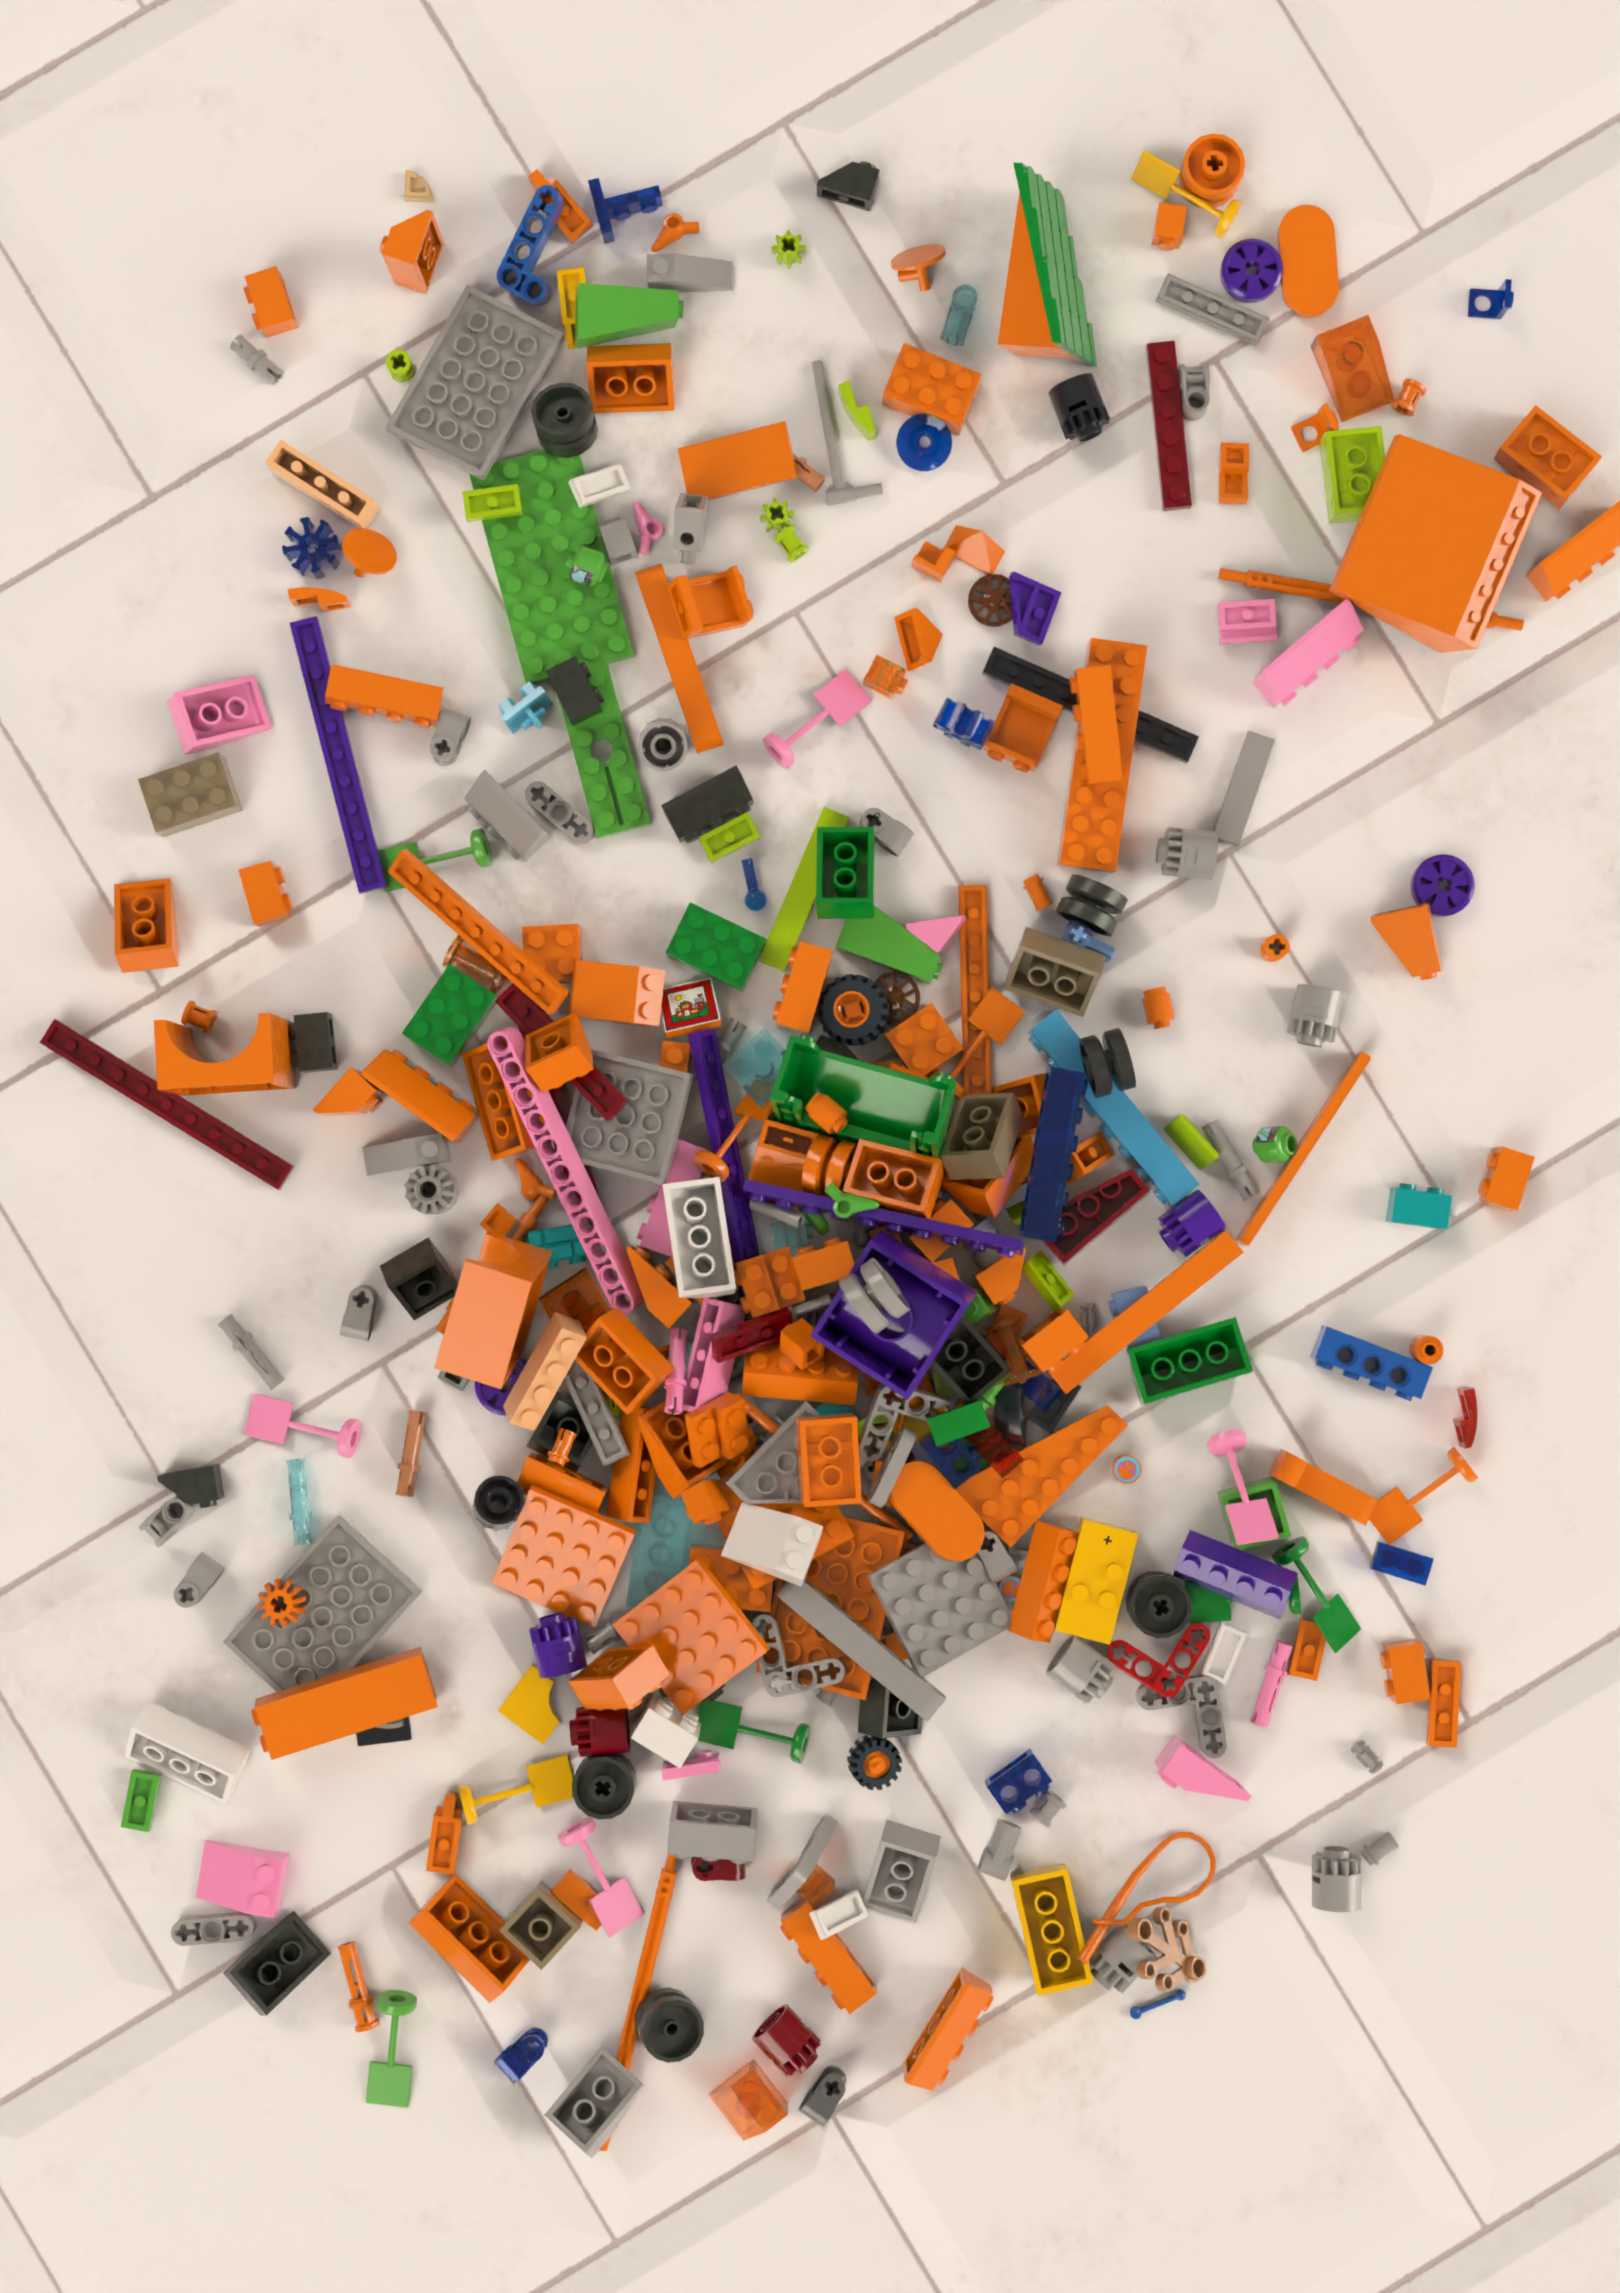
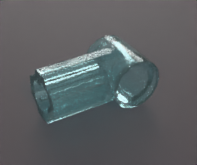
(959, 316)

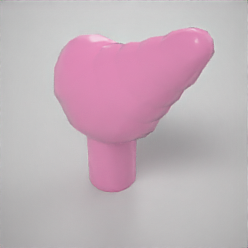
(648, 528)

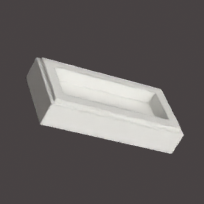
(599, 485)
(1223, 1653)
(839, 1914)

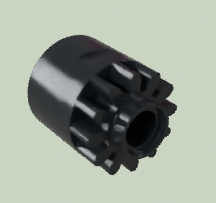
(1079, 407)
(501, 1489)

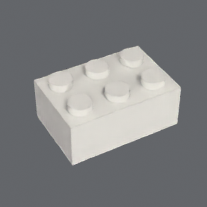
(666, 1730)

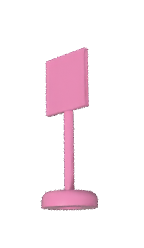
(840, 699)
(271, 1418)
(1249, 1519)
(616, 1904)

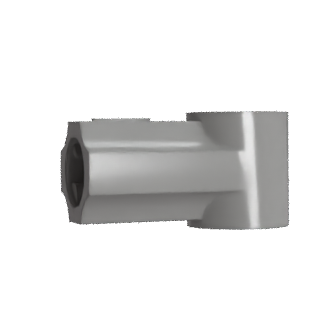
(997, 1857)

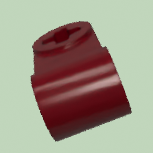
(718, 1870)

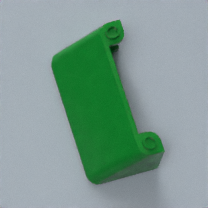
(879, 1101)

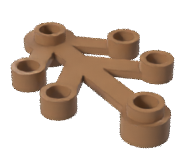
(1191, 1965)

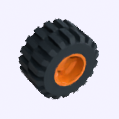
(853, 1010)

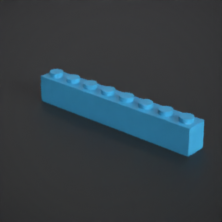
(1118, 1116)

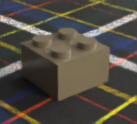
(541, 1925)

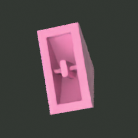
(936, 932)

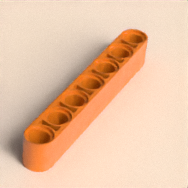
(679, 660)

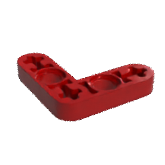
(1158, 1670)

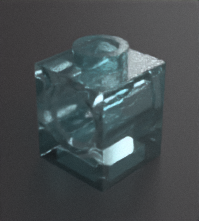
(790, 1236)

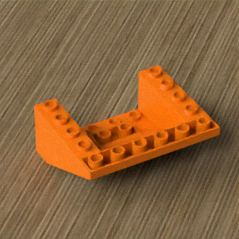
(1435, 544)

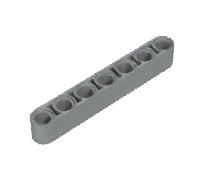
(863, 1647)

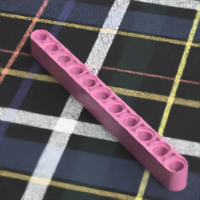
(565, 1185)

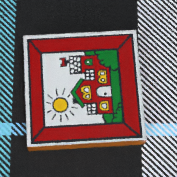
(690, 1008)

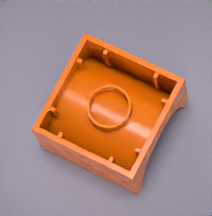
(259, 1067)
(493, 1310)

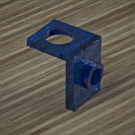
(1499, 299)

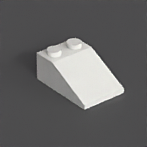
(773, 1542)

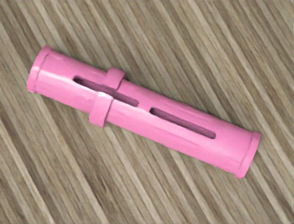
(675, 1381)
(1273, 1678)

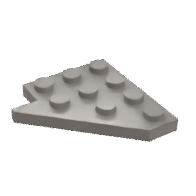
(772, 1470)

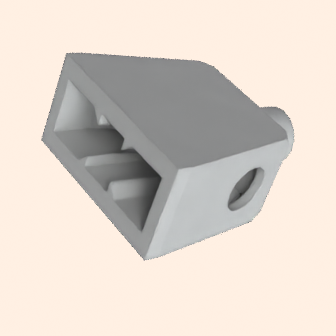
(689, 518)

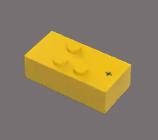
(1096, 1580)
(1051, 1929)

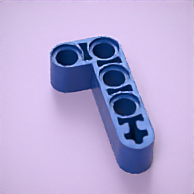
(536, 243)

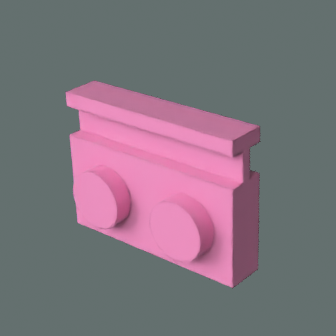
(1247, 621)
(703, 1763)

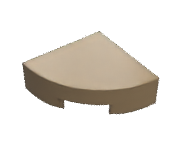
(416, 188)

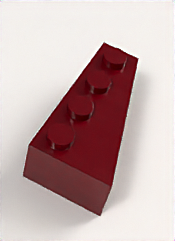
(1095, 1212)

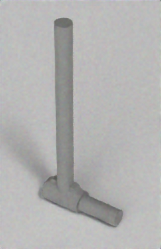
(839, 491)

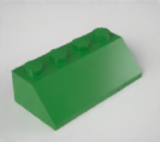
(1188, 1361)

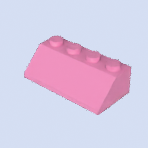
(1310, 653)

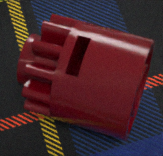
(600, 1731)
(787, 2041)

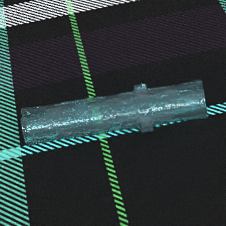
(299, 1501)

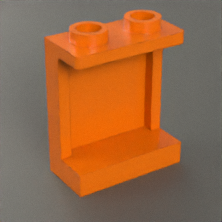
(710, 603)
(1022, 728)

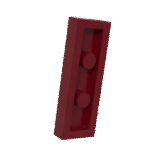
(749, 1335)

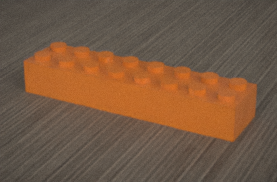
(1096, 811)

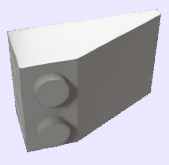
(901, 1870)
(595, 2102)

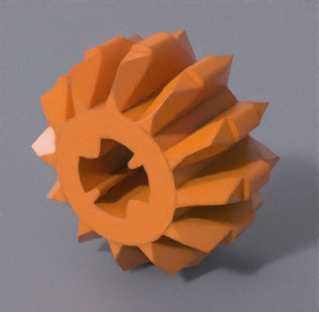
(290, 1597)

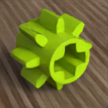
(788, 241)
(775, 508)

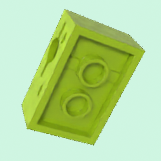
(1350, 469)

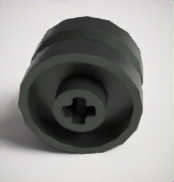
(564, 420)
(1091, 904)
(1107, 1063)
(1175, 1606)
(604, 1801)
(669, 2025)

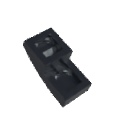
(1009, 1415)

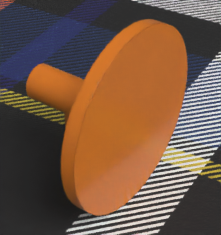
(913, 263)
(369, 552)

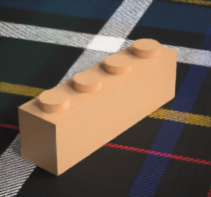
(322, 485)
(544, 1371)

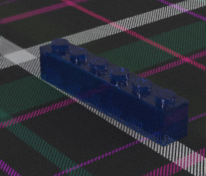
(1052, 1154)

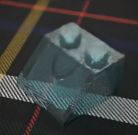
(757, 1066)

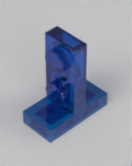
(621, 206)

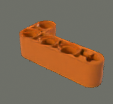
(1322, 1486)

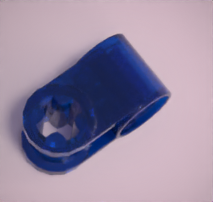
(520, 2057)

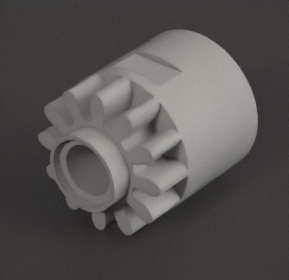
(666, 758)
(1188, 853)
(1315, 1014)
(446, 1190)
(1081, 1670)
(1336, 1880)
(1117, 1959)

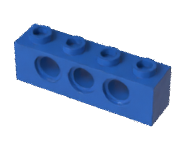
(1414, 1373)

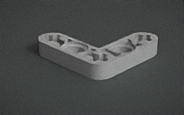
(891, 1409)
(781, 1668)
(1190, 1697)
(805, 1864)

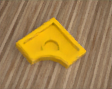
(531, 1706)

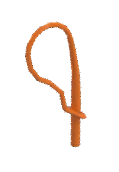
(1109, 1916)

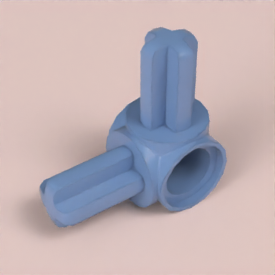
(1082, 936)

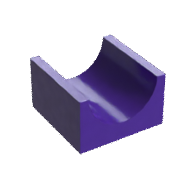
(910, 1343)

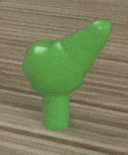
(848, 1203)

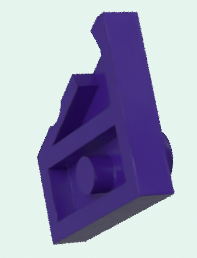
(1031, 607)

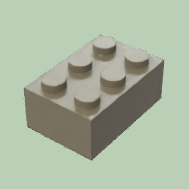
(190, 794)
(1054, 971)
(982, 1136)

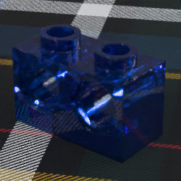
(945, 1458)
(1013, 1775)

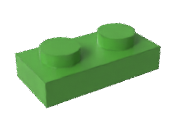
(141, 1800)

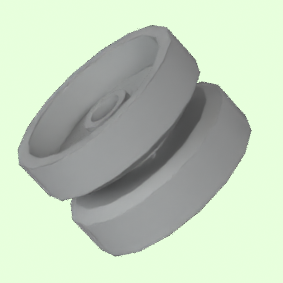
(871, 1297)

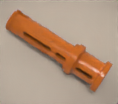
(357, 2002)

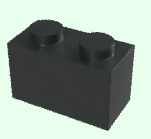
(574, 690)
(314, 1042)

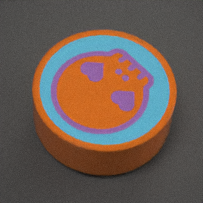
(1126, 1469)
(1009, 1588)

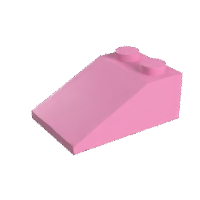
(218, 714)
(1193, 1772)
(243, 1878)

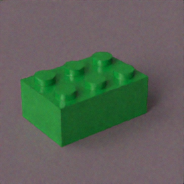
(845, 872)
(716, 947)
(450, 1015)

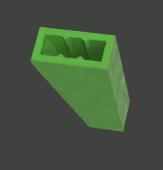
(622, 312)
(890, 946)

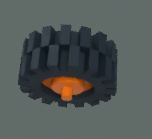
(874, 1762)

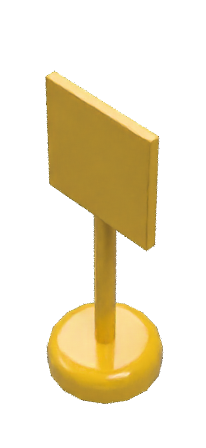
(1161, 179)
(549, 1783)

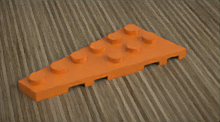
(1042, 1477)

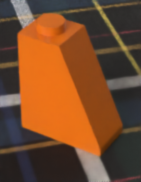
(1411, 938)

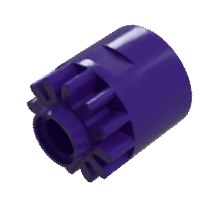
(1190, 1224)
(557, 1646)

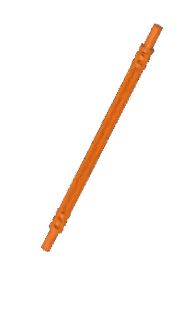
(1321, 591)
(647, 1962)

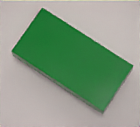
(958, 1422)

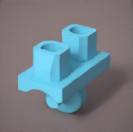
(526, 711)

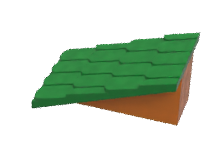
(1043, 293)

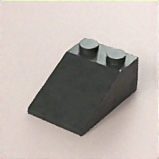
(969, 1362)
(277, 1964)

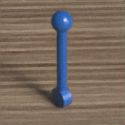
(1136, 2012)

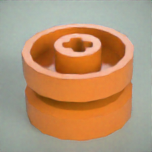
(1212, 169)
(827, 1164)

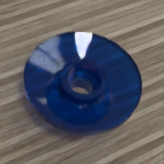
(912, 451)

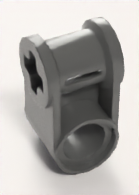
(822, 2098)

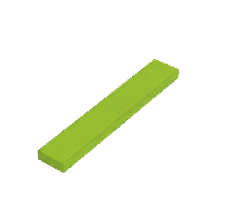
(798, 899)

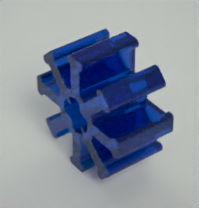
(303, 542)
(963, 724)

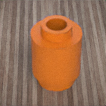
(1158, 1007)
(827, 1113)
(1418, 1346)

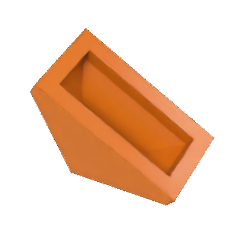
(975, 549)
(917, 637)

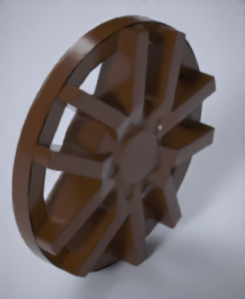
(993, 600)
(897, 997)

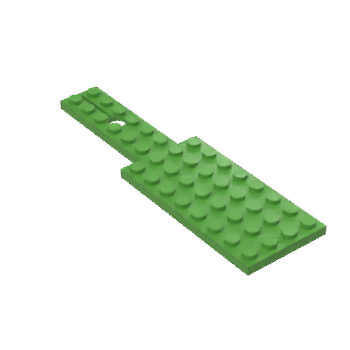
(565, 619)

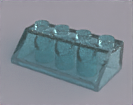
(659, 1548)

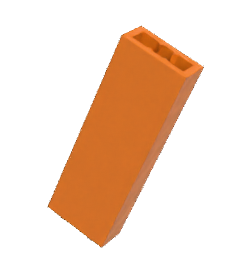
(344, 1703)

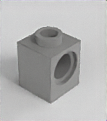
(618, 540)

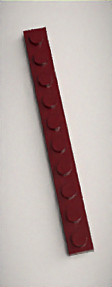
(167, 1105)

